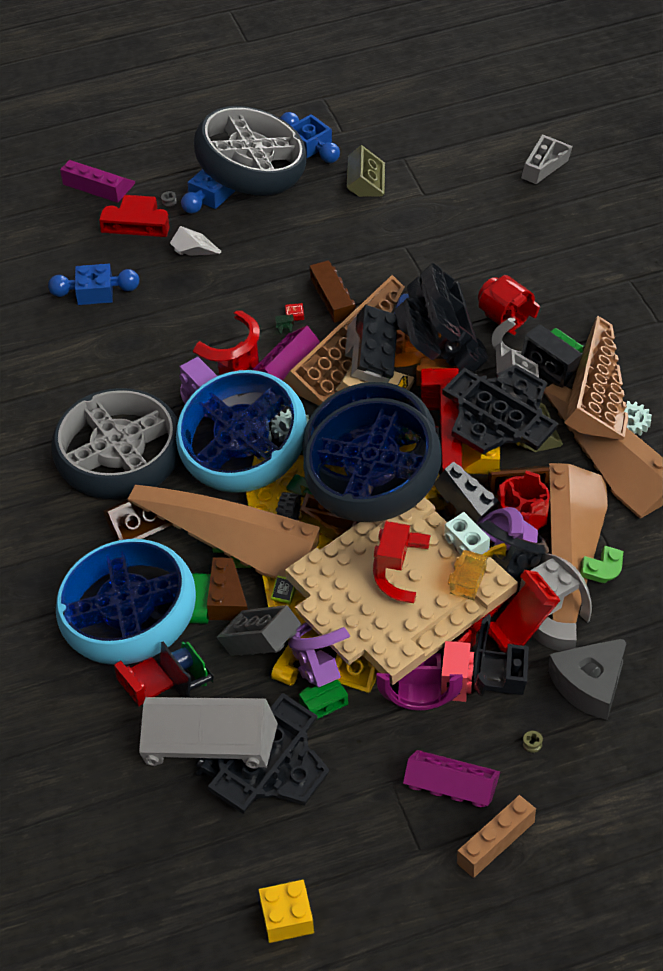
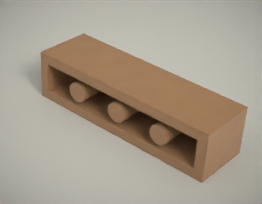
(496, 836)

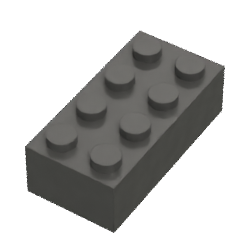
(259, 630)

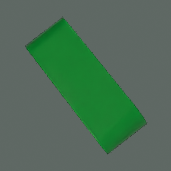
(200, 612)

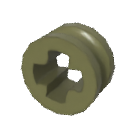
(532, 748)

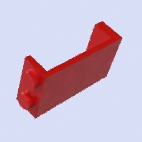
(524, 612)

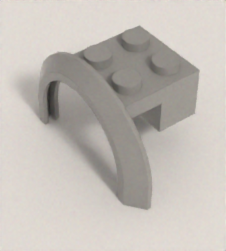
(506, 356)
(563, 580)

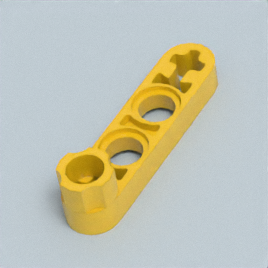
(284, 669)

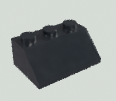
(554, 357)

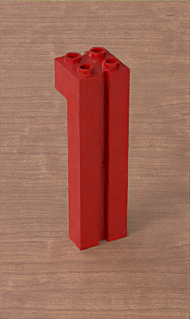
(432, 384)

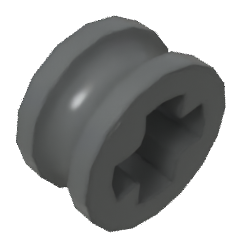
(168, 198)

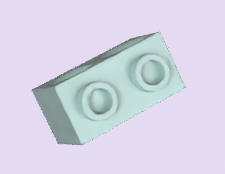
(469, 534)

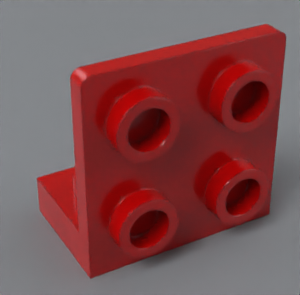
(143, 679)

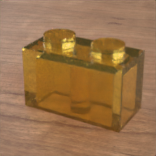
(468, 574)

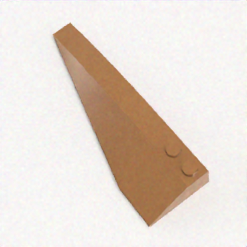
(326, 365)
(597, 395)
(626, 464)
(575, 522)
(247, 533)

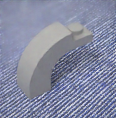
(556, 635)

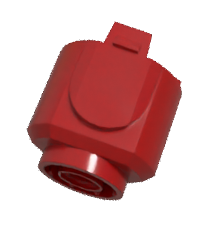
(506, 299)
(527, 496)

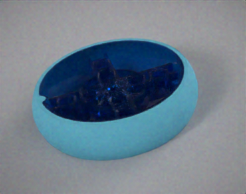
(241, 431)
(125, 601)

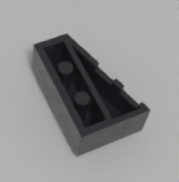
(465, 492)

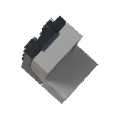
(372, 344)

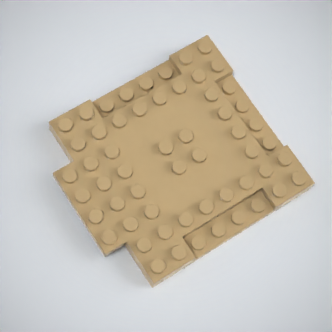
(388, 631)

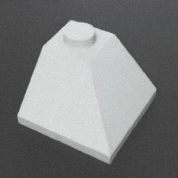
(192, 243)

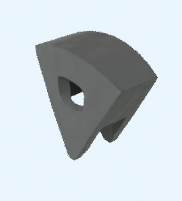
(589, 675)

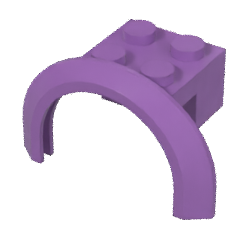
(193, 376)
(512, 522)
(316, 666)

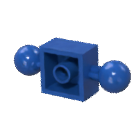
(315, 136)
(204, 190)
(93, 283)

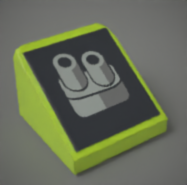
(283, 590)

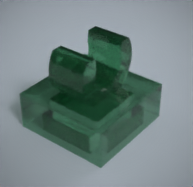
(284, 321)

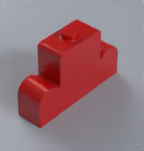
(135, 217)

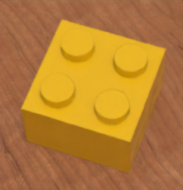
(286, 911)

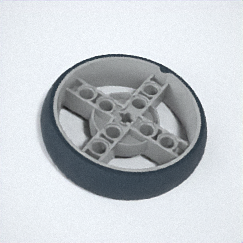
(246, 158)
(115, 443)

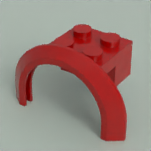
(242, 356)
(391, 554)

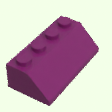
(95, 181)
(288, 353)
(451, 778)

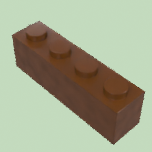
(331, 290)

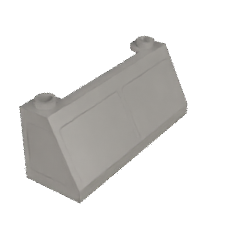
(207, 729)

